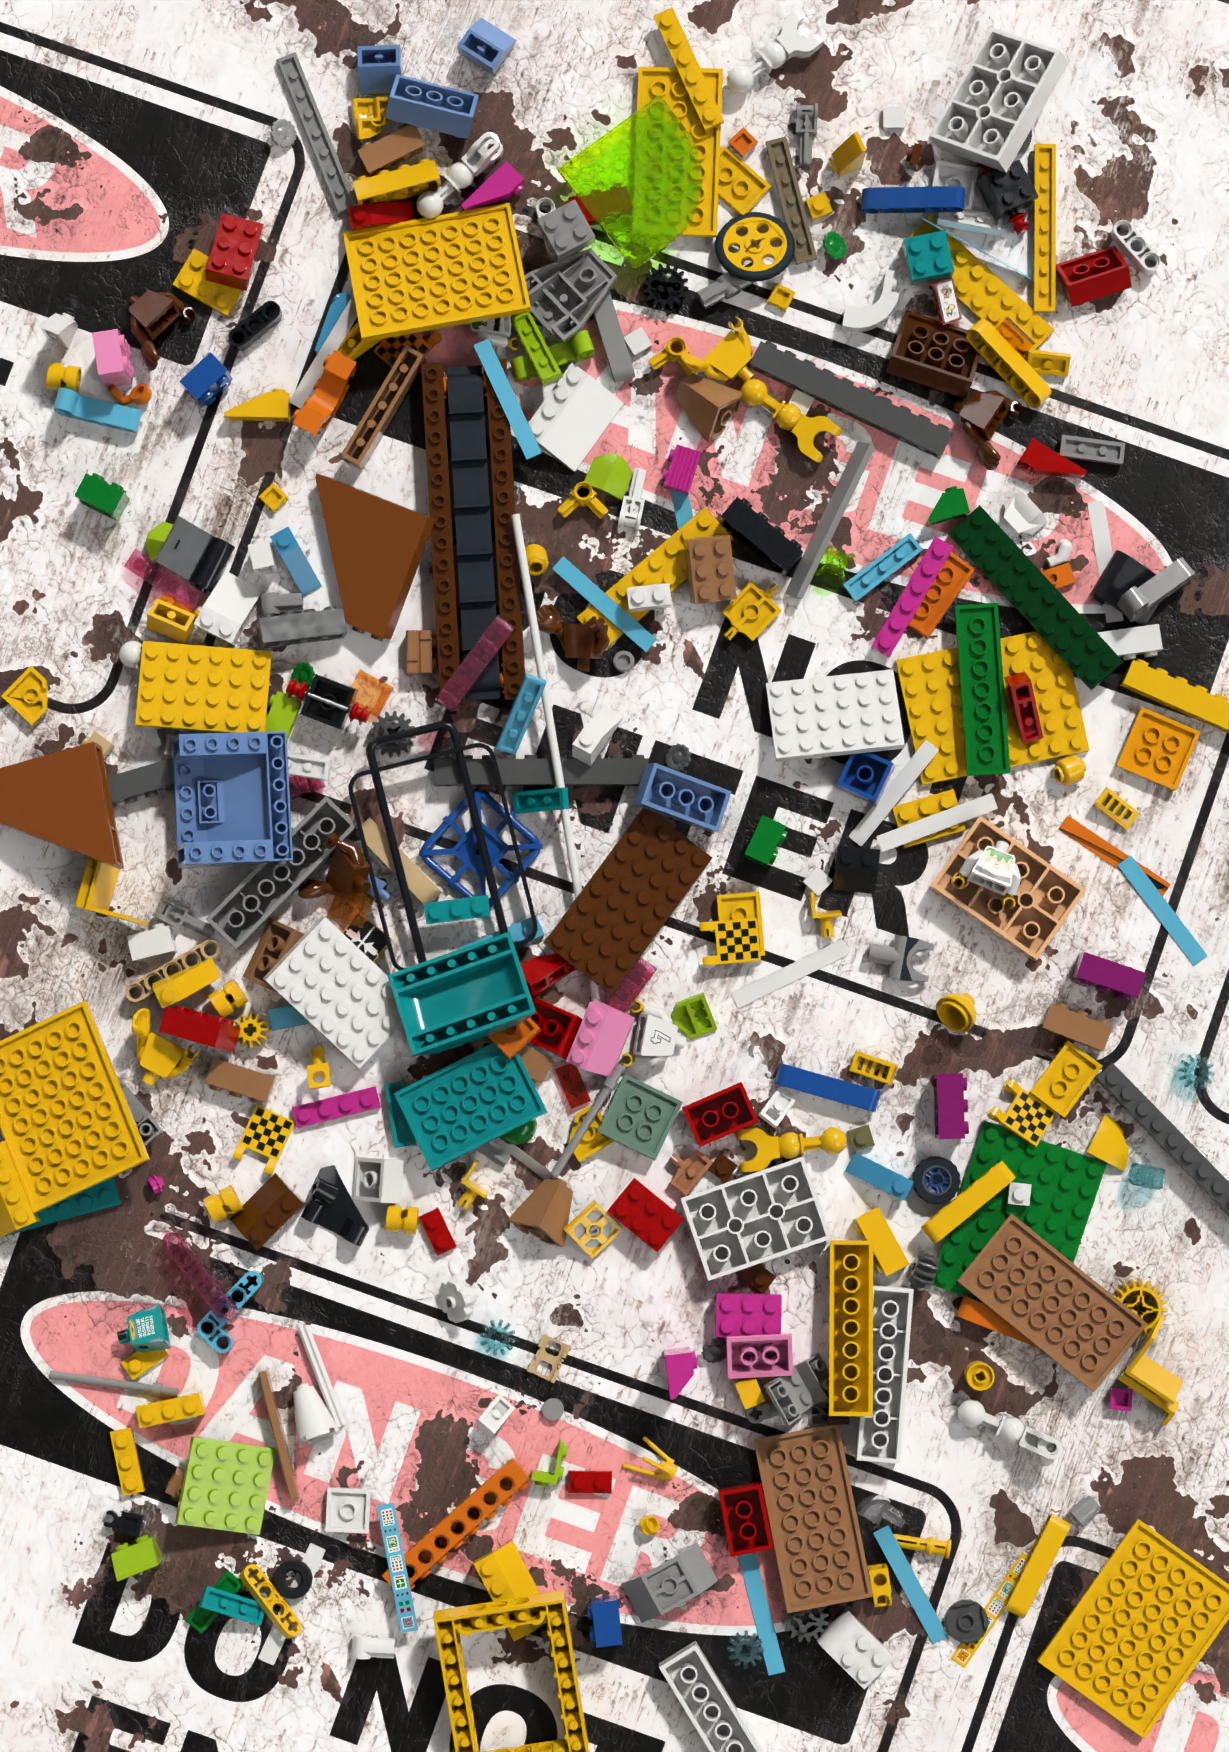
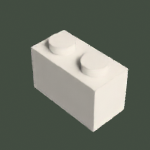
(262, 557)
(649, 597)
(151, 942)

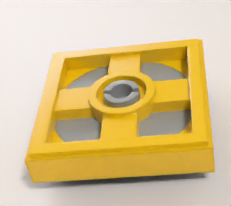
(593, 1229)

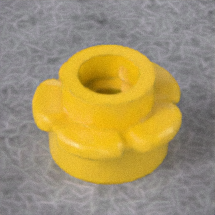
(649, 1525)

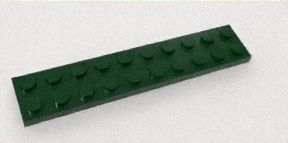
(1035, 598)

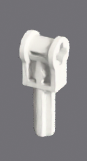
(633, 505)

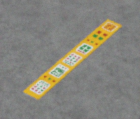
(993, 1609)

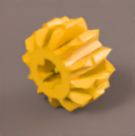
(255, 1035)

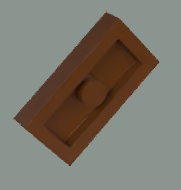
(757, 1276)

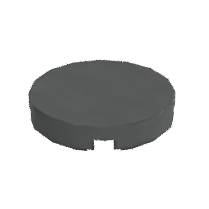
(966, 1621)

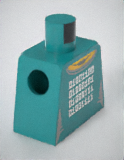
(146, 1330)

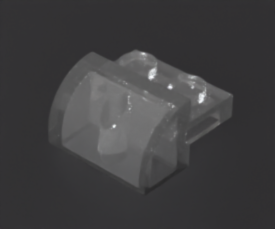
(877, 1507)

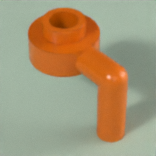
(139, 395)

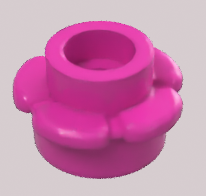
(156, 1184)

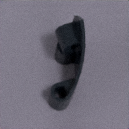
(334, 1208)

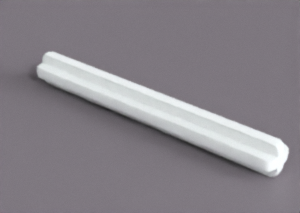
(321, 1375)

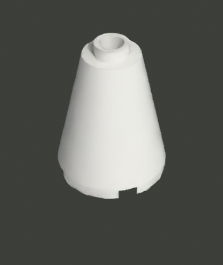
(312, 1417)

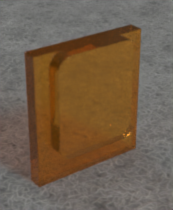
(1015, 336)
(371, 692)
(351, 909)

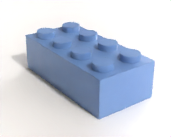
(431, 106)
(682, 797)

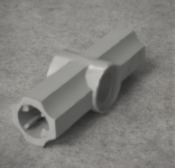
(724, 288)

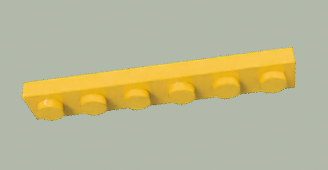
(688, 69)

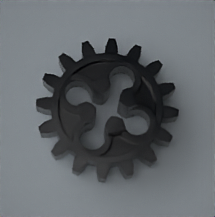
(656, 293)

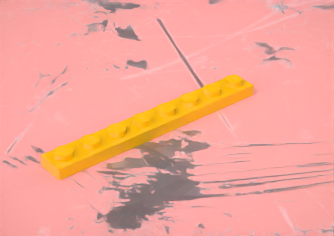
(1044, 229)

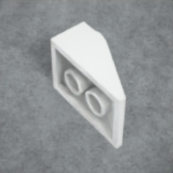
(228, 608)

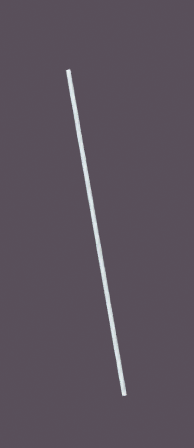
(548, 715)

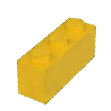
(885, 1246)
(170, 1409)

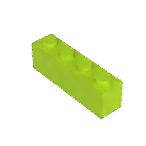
(282, 713)

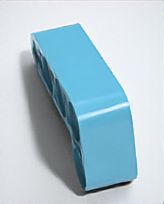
(96, 411)
(218, 1322)

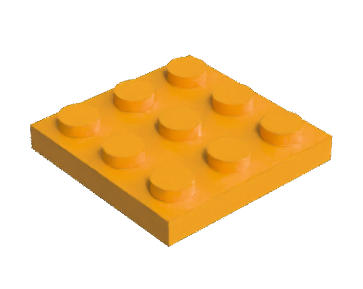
(1158, 749)

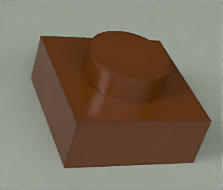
(913, 156)
(722, 1167)

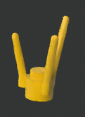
(665, 1469)

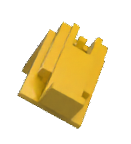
(98, 889)
(1152, 1379)

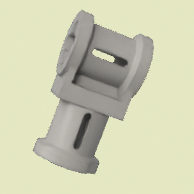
(767, 1411)

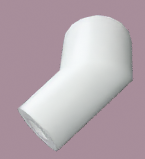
(1063, 554)

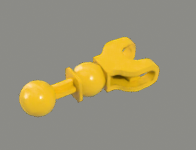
(790, 418)
(788, 1145)

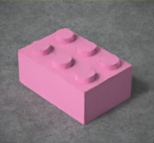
(112, 358)

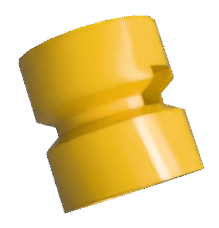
(63, 377)
(221, 1001)
(222, 1204)
(402, 1219)
(979, 1375)

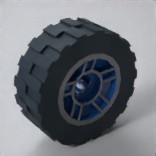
(947, 1186)

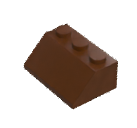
(267, 1211)

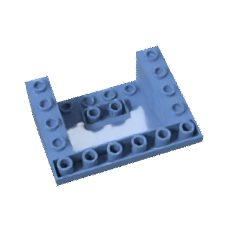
(231, 799)

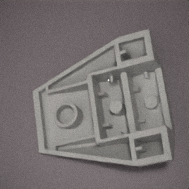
(568, 292)

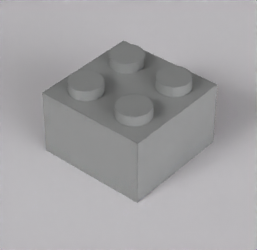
(566, 230)

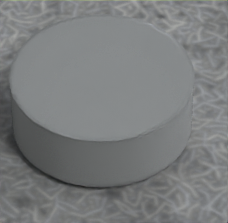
(623, 661)
(553, 1409)

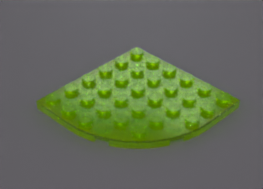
(640, 181)

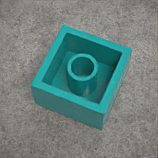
(927, 257)

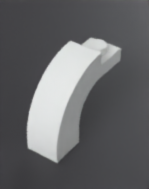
(867, 318)

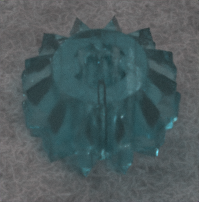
(1189, 1067)
(1147, 1176)
(491, 1341)
(754, 1650)

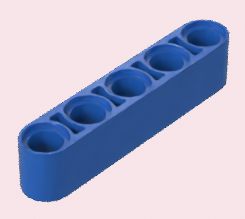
(913, 199)
(827, 1087)

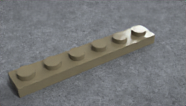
(791, 199)

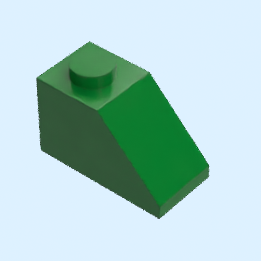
(949, 506)

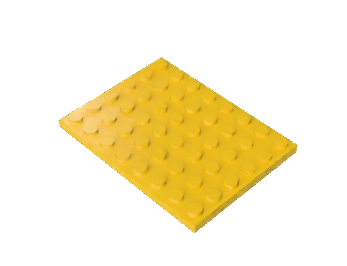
(436, 272)
(935, 711)
(64, 1108)
(1139, 1628)

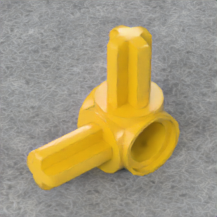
(667, 355)
(590, 501)

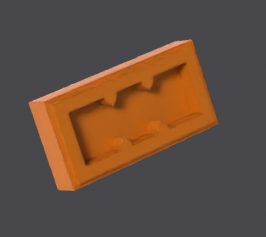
(1060, 575)

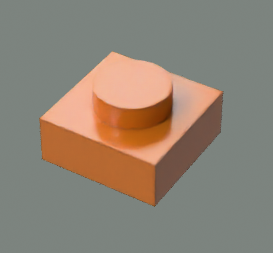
(743, 142)

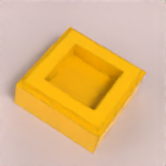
(781, 297)
(273, 497)

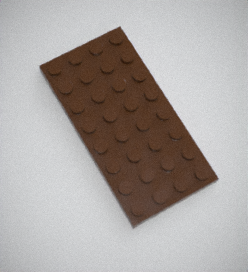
(627, 900)

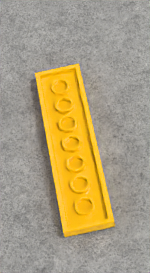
(986, 293)
(662, 566)

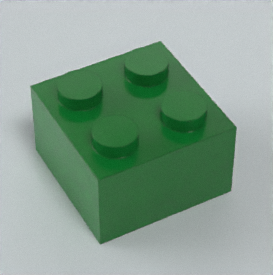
(102, 497)
(764, 842)

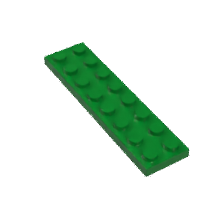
(982, 689)

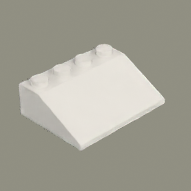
(573, 417)

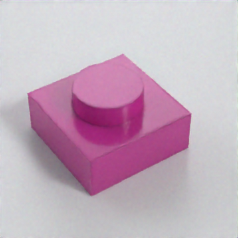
(1120, 1399)

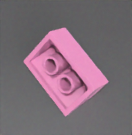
(600, 1039)
(759, 1356)

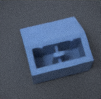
(486, 45)
(378, 68)

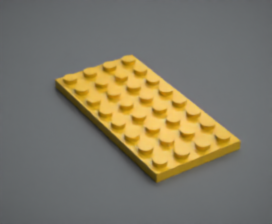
(668, 84)

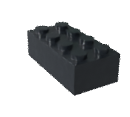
(761, 536)

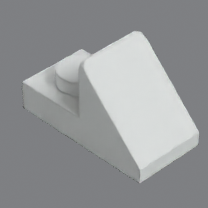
(777, 1107)
(494, 1415)

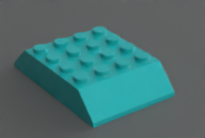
(462, 995)

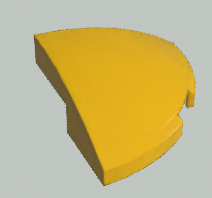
(369, 116)
(1109, 1144)

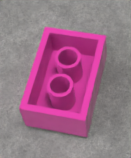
(747, 1314)

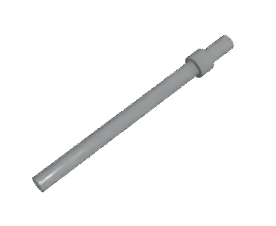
(609, 1085)
(155, 1389)

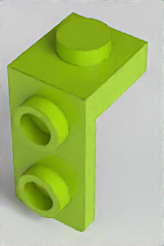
(543, 1478)

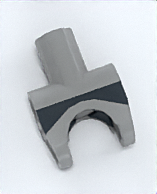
(900, 957)

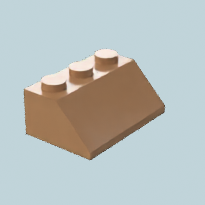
(273, 945)

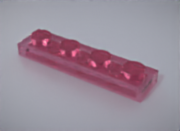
(164, 580)

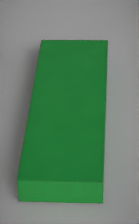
(202, 1618)

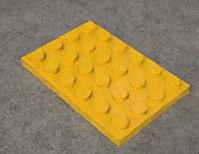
(203, 688)

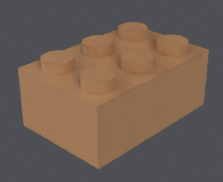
(710, 569)

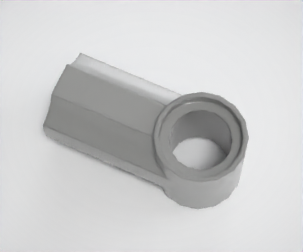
(278, 603)

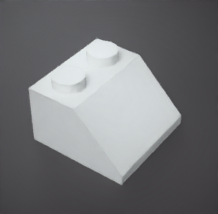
(378, 1180)

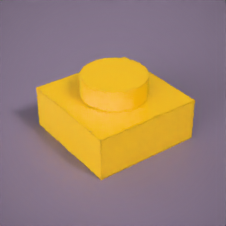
(818, 206)

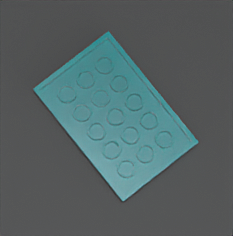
(469, 1104)

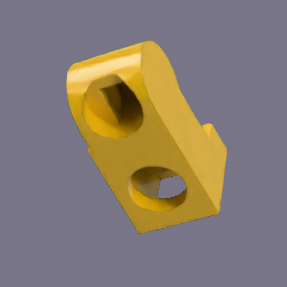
(880, 1584)

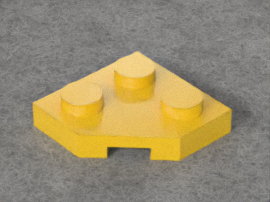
(29, 695)
(591, 1141)

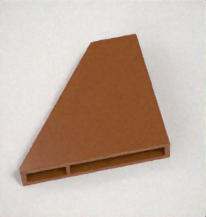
(373, 553)
(63, 802)

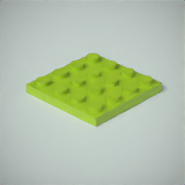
(225, 1485)

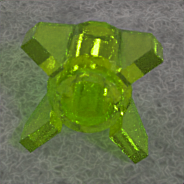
(834, 569)

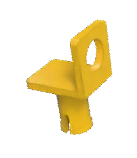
(825, 917)
(318, 1069)
(472, 1189)

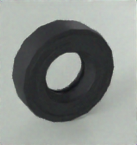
(306, 1579)

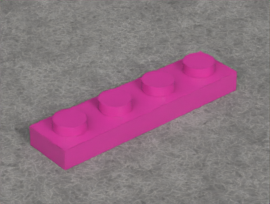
(336, 1107)

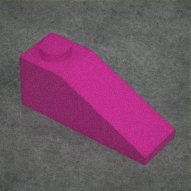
(497, 188)

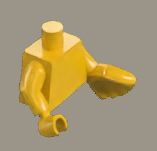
(727, 358)
(156, 1052)

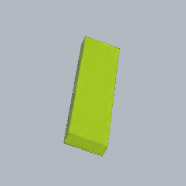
(536, 348)

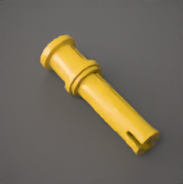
(930, 1542)

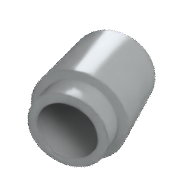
(1083, 1511)

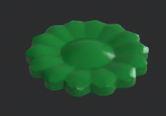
(834, 245)
(303, 673)

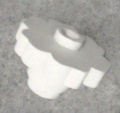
(457, 1300)

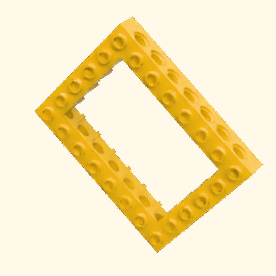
(504, 1614)

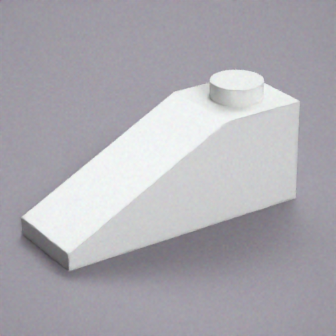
(59, 329)
(596, 735)

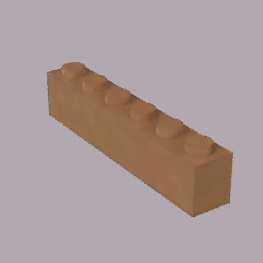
(383, 407)

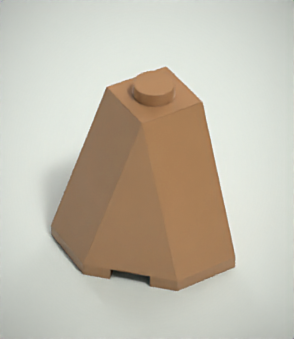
(708, 404)
(545, 1212)

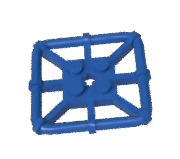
(466, 850)

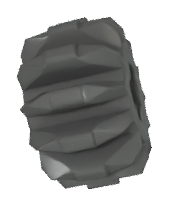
(924, 1270)

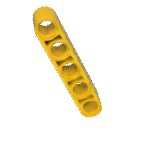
(1008, 363)
(968, 1202)
(1036, 1566)

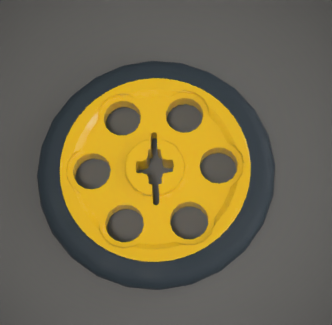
(751, 222)

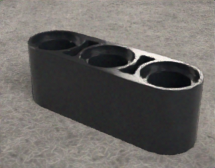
(260, 316)

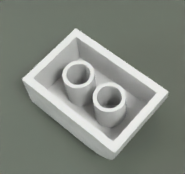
(855, 1648)

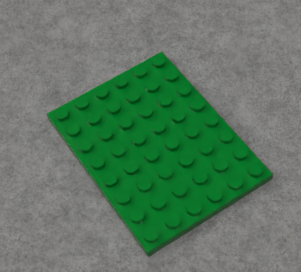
(1059, 1200)

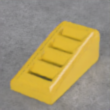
(1114, 797)
(890, 1076)

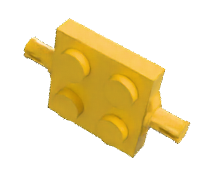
(751, 611)

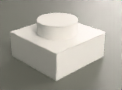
(1019, 1194)

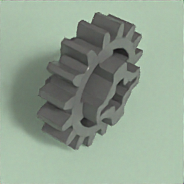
(387, 727)
(802, 1627)

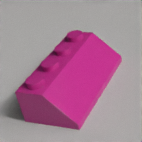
(679, 1368)

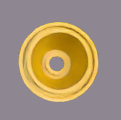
(957, 1011)

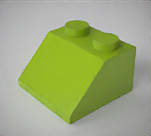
(136, 1557)

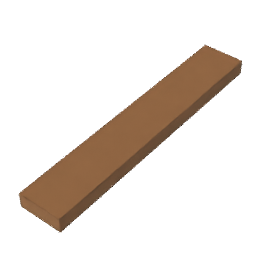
(279, 1435)

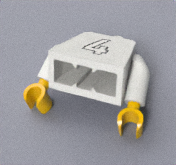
(654, 1037)

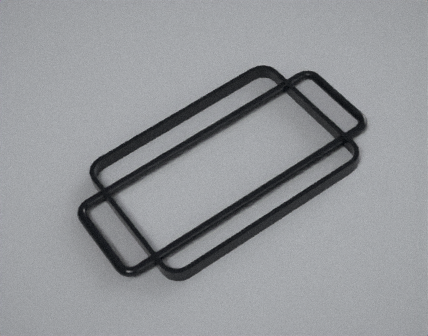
(375, 773)

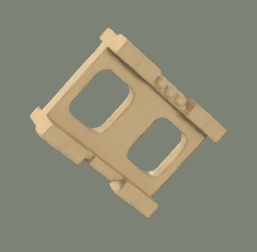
(555, 1361)

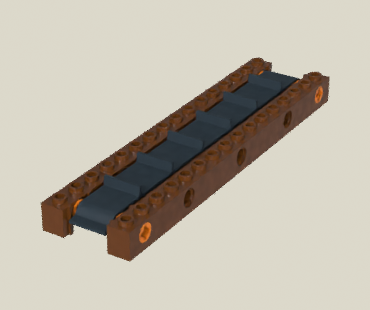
(472, 494)

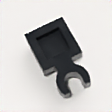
(823, 1415)
(129, 1522)

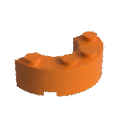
(328, 394)

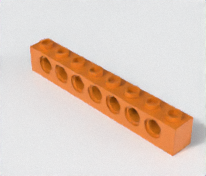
(510, 1470)

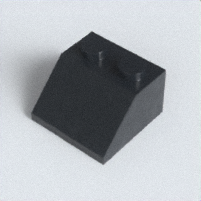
(855, 869)

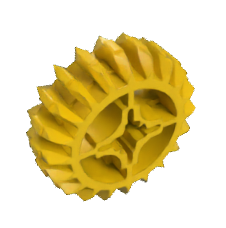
(1139, 1288)

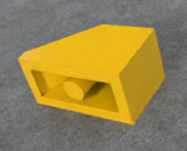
(749, 1392)

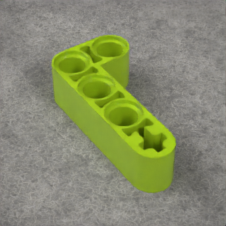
(573, 351)

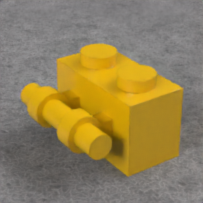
(171, 619)

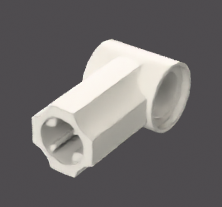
(367, 1646)

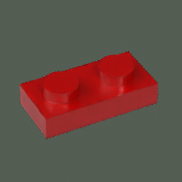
(437, 1231)
(590, 1481)

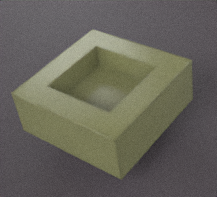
(861, 1138)

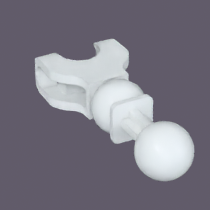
(774, 54)
(461, 174)
(130, 656)
(1010, 1429)

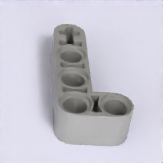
(1141, 599)

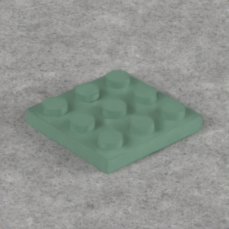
(639, 1117)

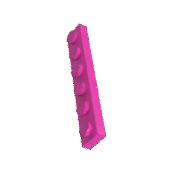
(912, 596)

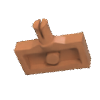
(689, 1171)

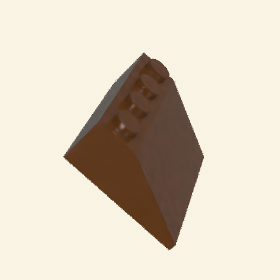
(933, 355)

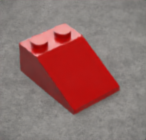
(556, 1026)

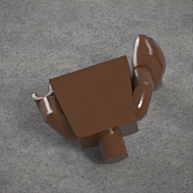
(151, 316)
(981, 419)
(578, 640)
(346, 873)

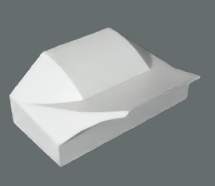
(1023, 514)

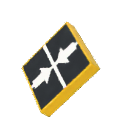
(368, 939)

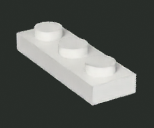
(970, 221)

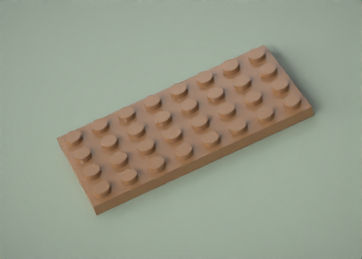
(1052, 1302)
(813, 1518)

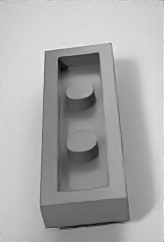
(1092, 449)

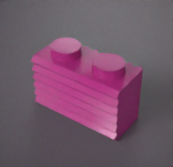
(681, 470)

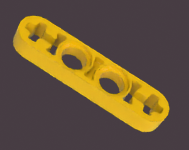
(273, 1599)

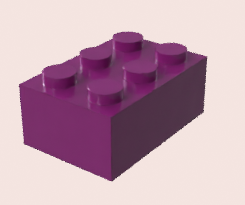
(1108, 976)
(950, 1106)

